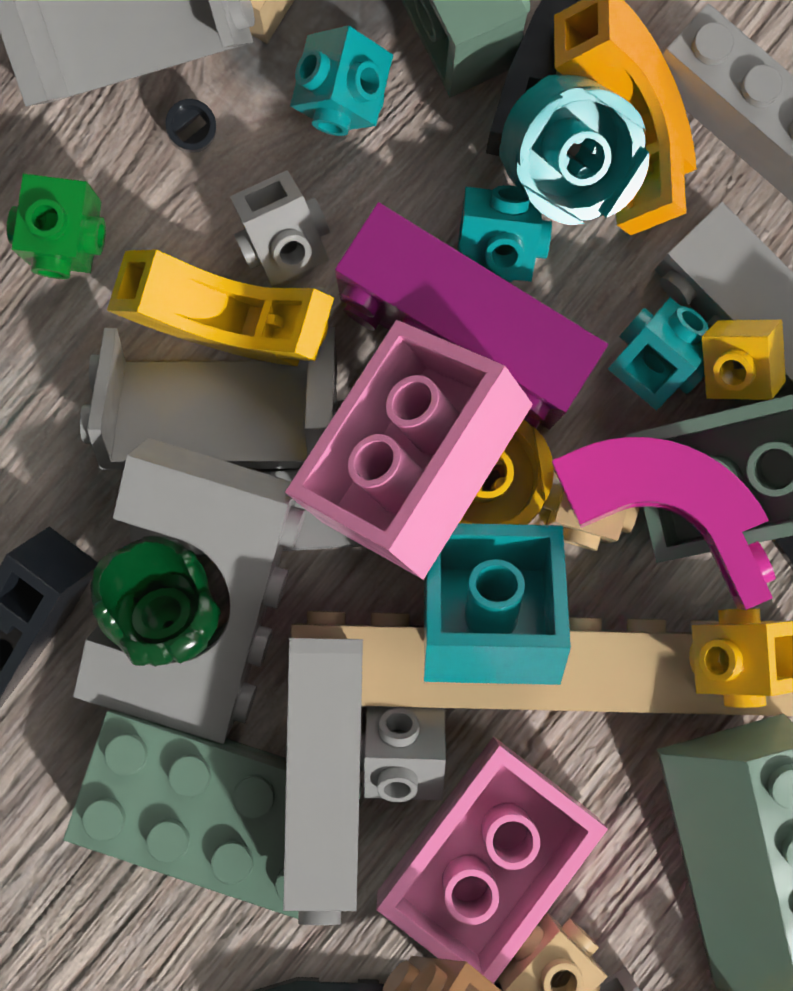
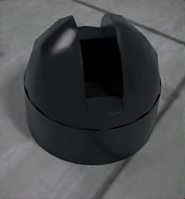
(181, 116)

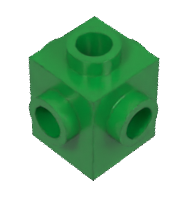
(56, 226)

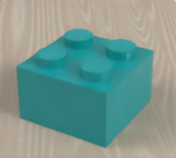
(497, 606)

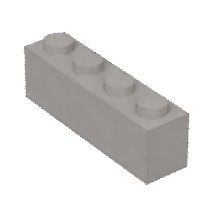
(737, 94)
(731, 276)

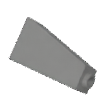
(322, 778)

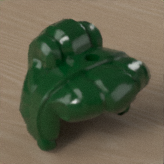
(154, 601)

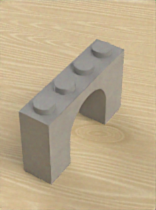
(242, 526)

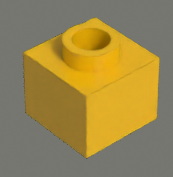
(753, 344)

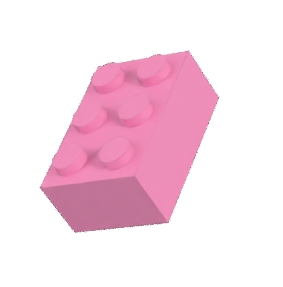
(411, 446)
(489, 862)

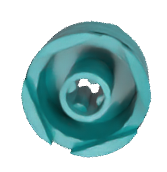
(605, 169)

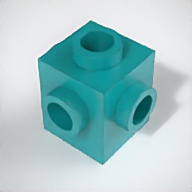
(341, 80)
(503, 232)
(662, 353)

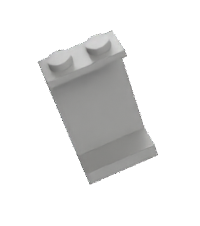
(91, 44)
(222, 409)

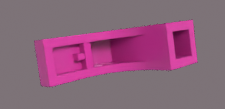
(679, 479)

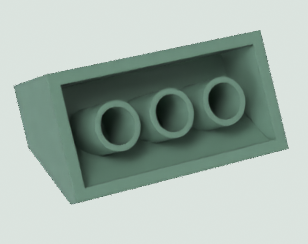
(736, 844)

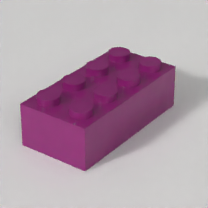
(416, 278)

